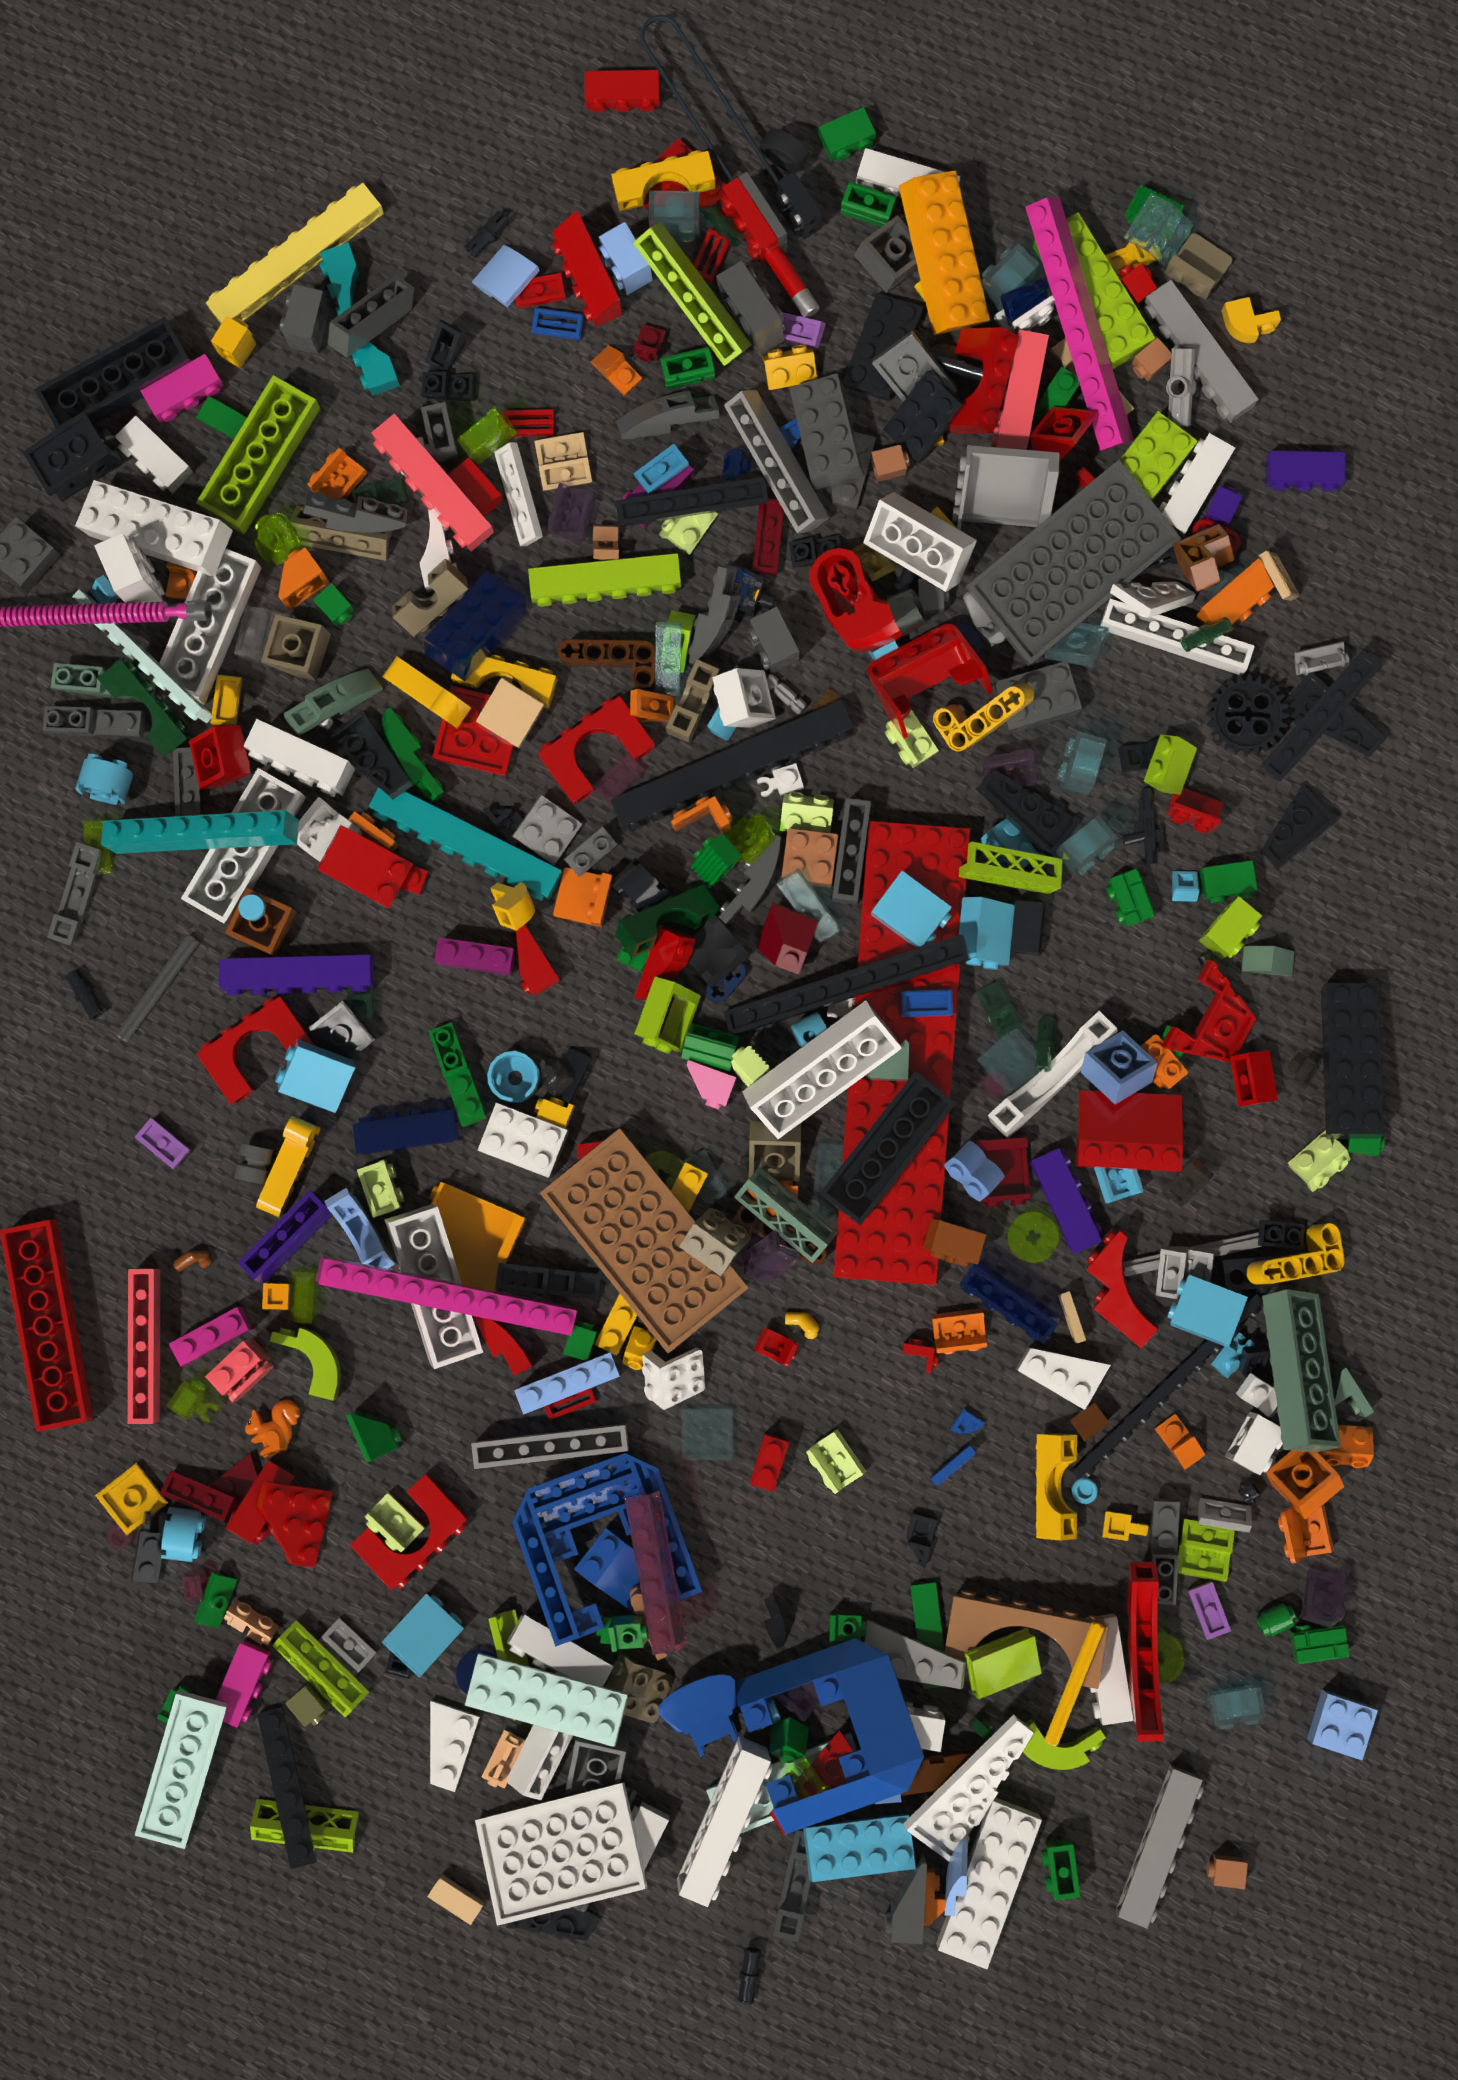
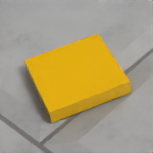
(130, 1497)

